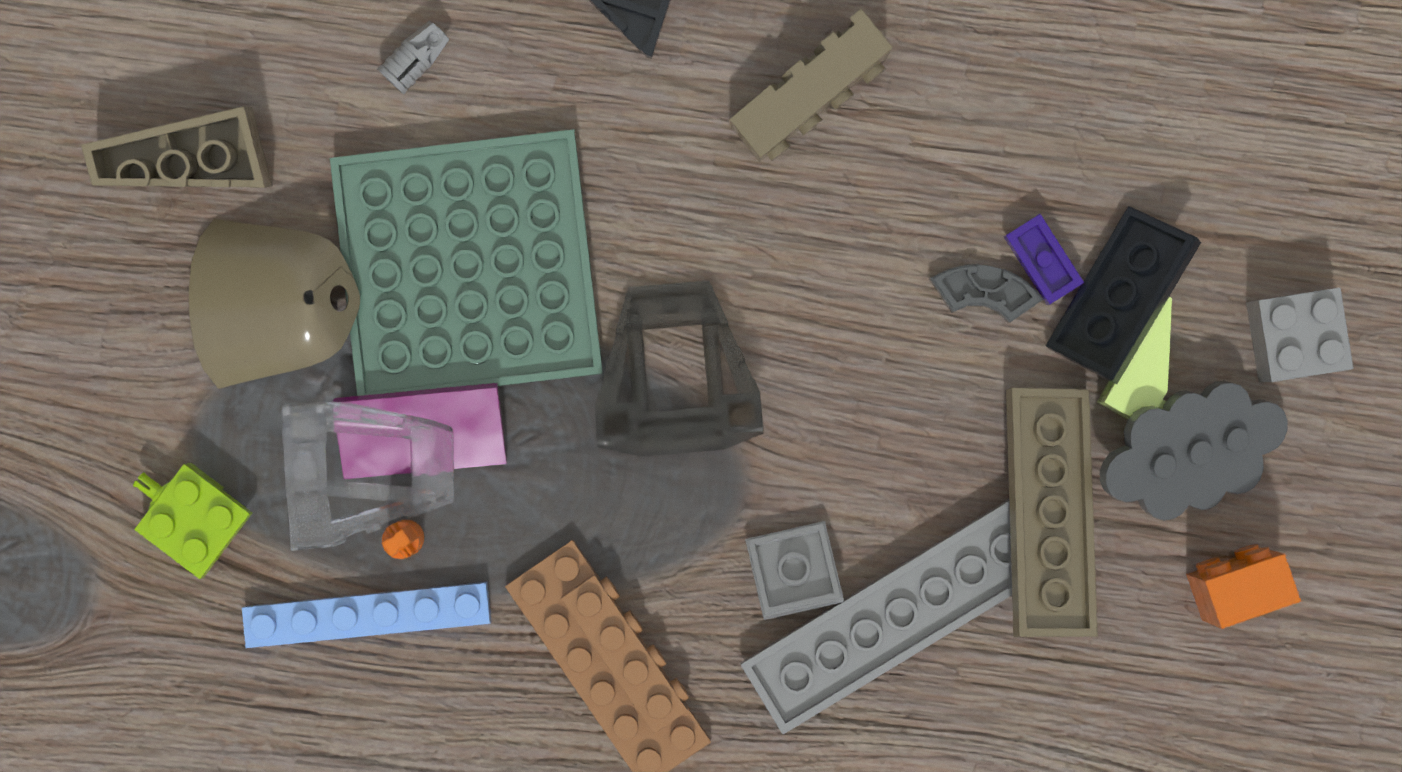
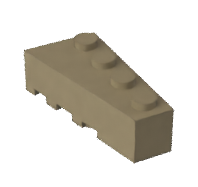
(812, 87)
(194, 152)

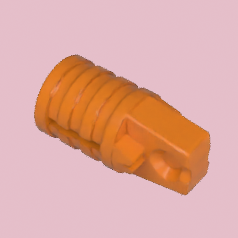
(403, 539)

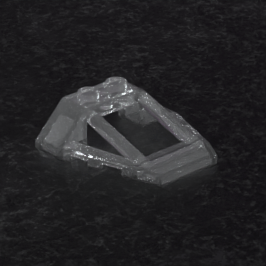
(306, 471)

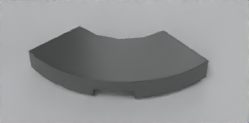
(986, 287)

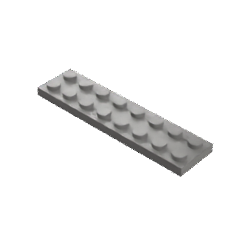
(885, 621)

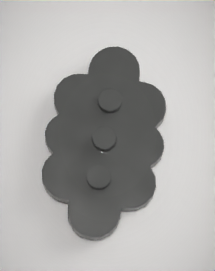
(1193, 450)

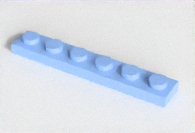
(366, 615)

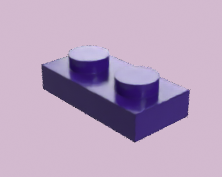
(1043, 259)

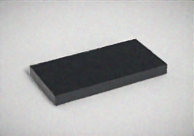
(1123, 294)

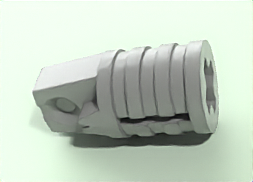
(414, 56)

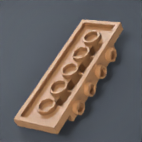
(609, 661)

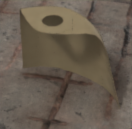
(251, 302)

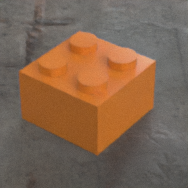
(1242, 586)

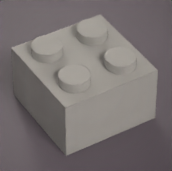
(1299, 335)

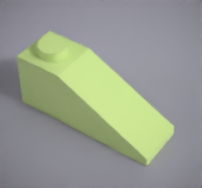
(1147, 374)

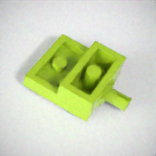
(190, 518)

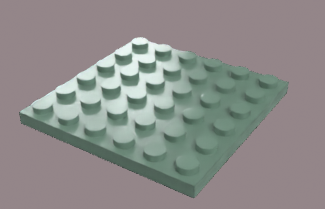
(468, 264)

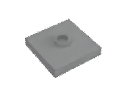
(794, 570)

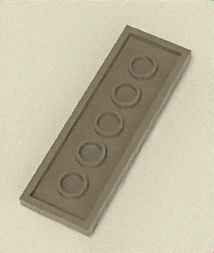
(1051, 513)

